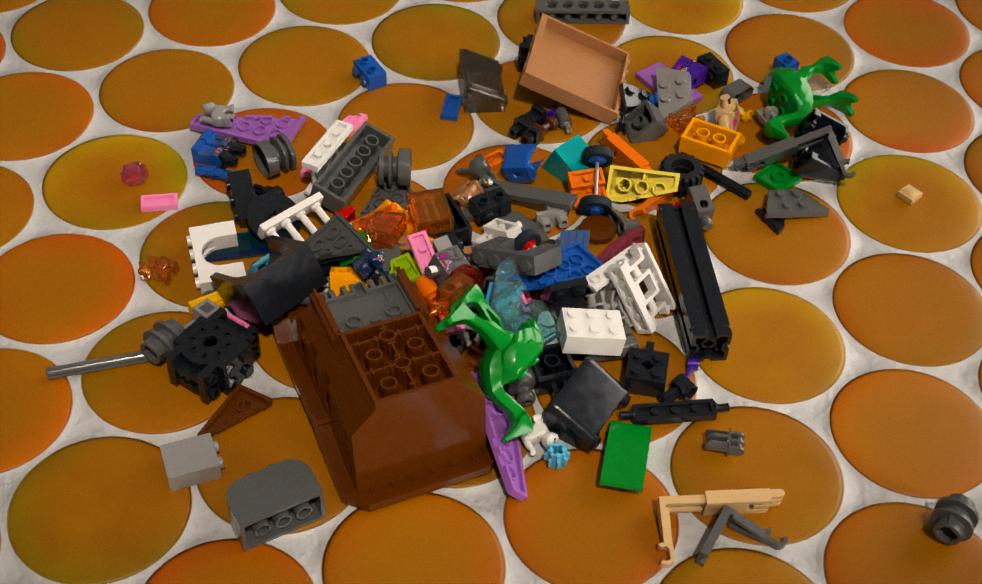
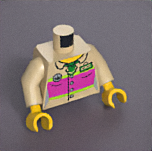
(729, 113)

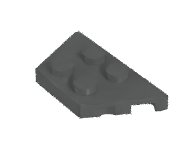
(793, 204)

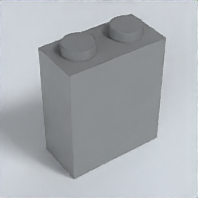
(191, 461)

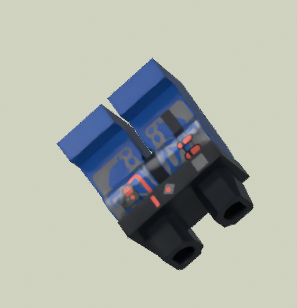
(217, 150)

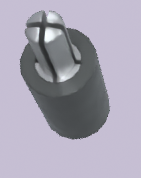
(564, 119)

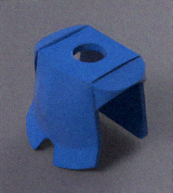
(517, 163)

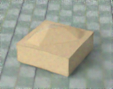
(909, 194)

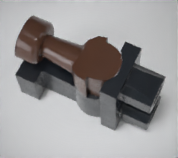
(533, 125)

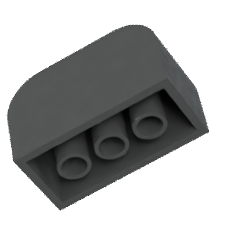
(274, 502)

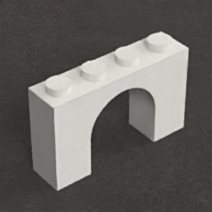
(205, 240)

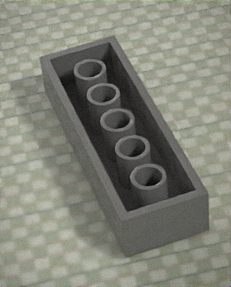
(352, 167)

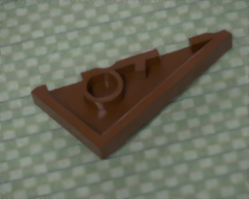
(238, 406)

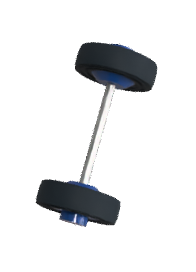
(595, 157)

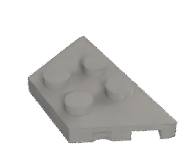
(673, 90)

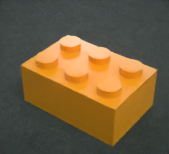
(709, 142)

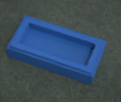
(451, 107)

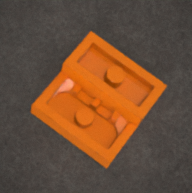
(583, 182)

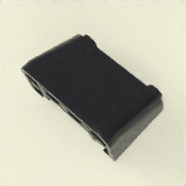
(818, 160)
(585, 405)

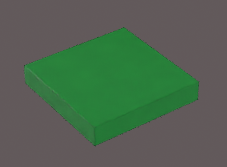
(776, 177)

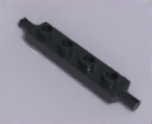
(674, 411)

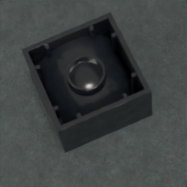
(276, 288)

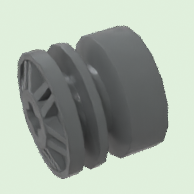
(274, 155)
(394, 167)

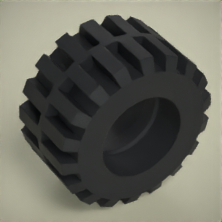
(688, 167)

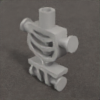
(610, 302)

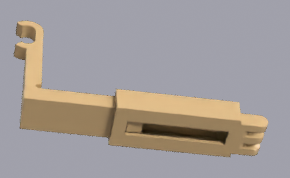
(711, 503)

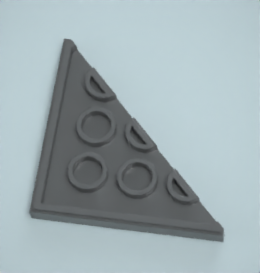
(392, 193)
(337, 239)

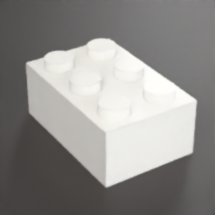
(591, 331)

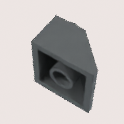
(645, 123)

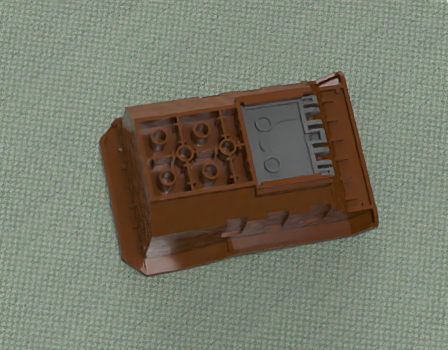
(384, 392)

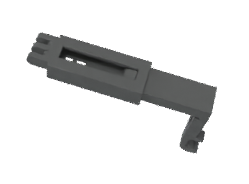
(790, 147)

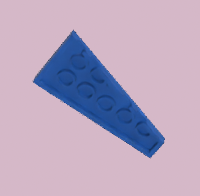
(576, 263)

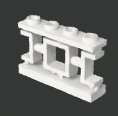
(630, 291)

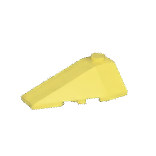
(635, 183)

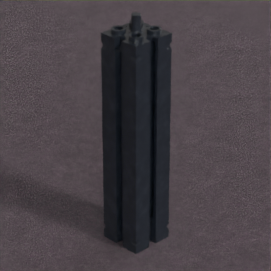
(692, 282)

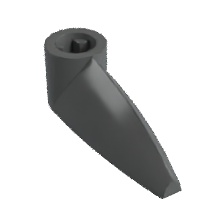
(622, 222)

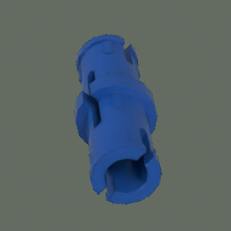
(211, 172)

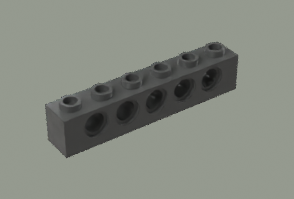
(585, 11)

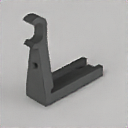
(738, 524)

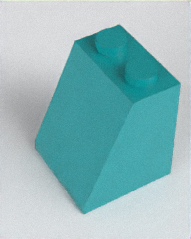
(566, 159)

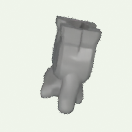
(219, 114)

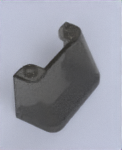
(481, 83)

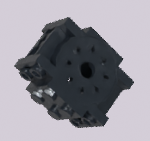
(213, 355)

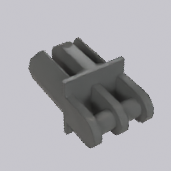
(723, 441)

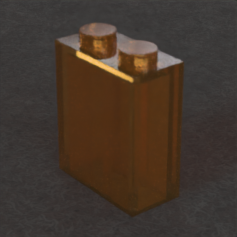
(430, 211)

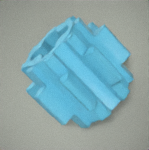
(556, 455)

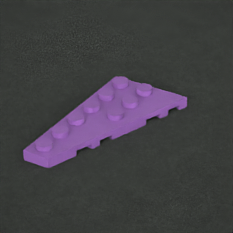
(253, 127)
(507, 455)

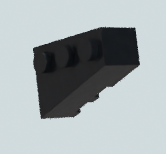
(241, 194)

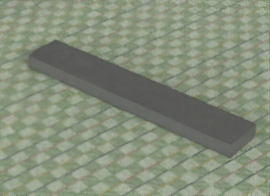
(537, 195)

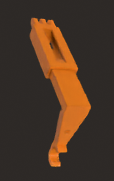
(626, 156)

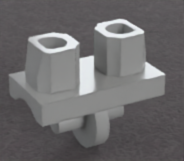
(765, 114)
(550, 217)

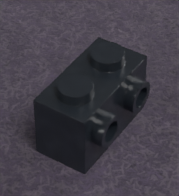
(717, 71)
(490, 205)

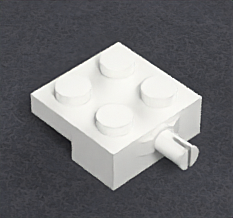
(496, 228)

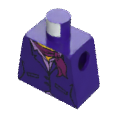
(697, 71)

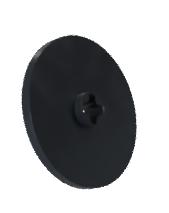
(264, 207)

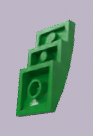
(626, 456)

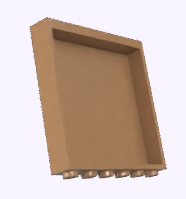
(575, 69)

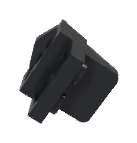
(565, 294)

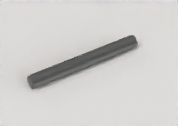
(95, 365)

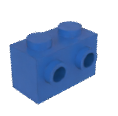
(369, 72)

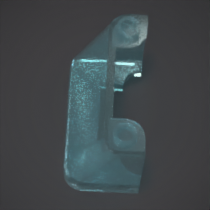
(509, 306)

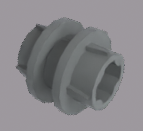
(159, 340)
(954, 519)

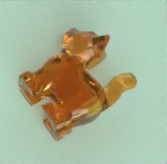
(683, 118)
(160, 270)

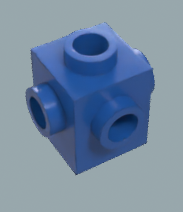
(785, 60)

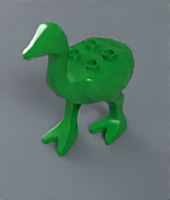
(794, 98)
(505, 354)

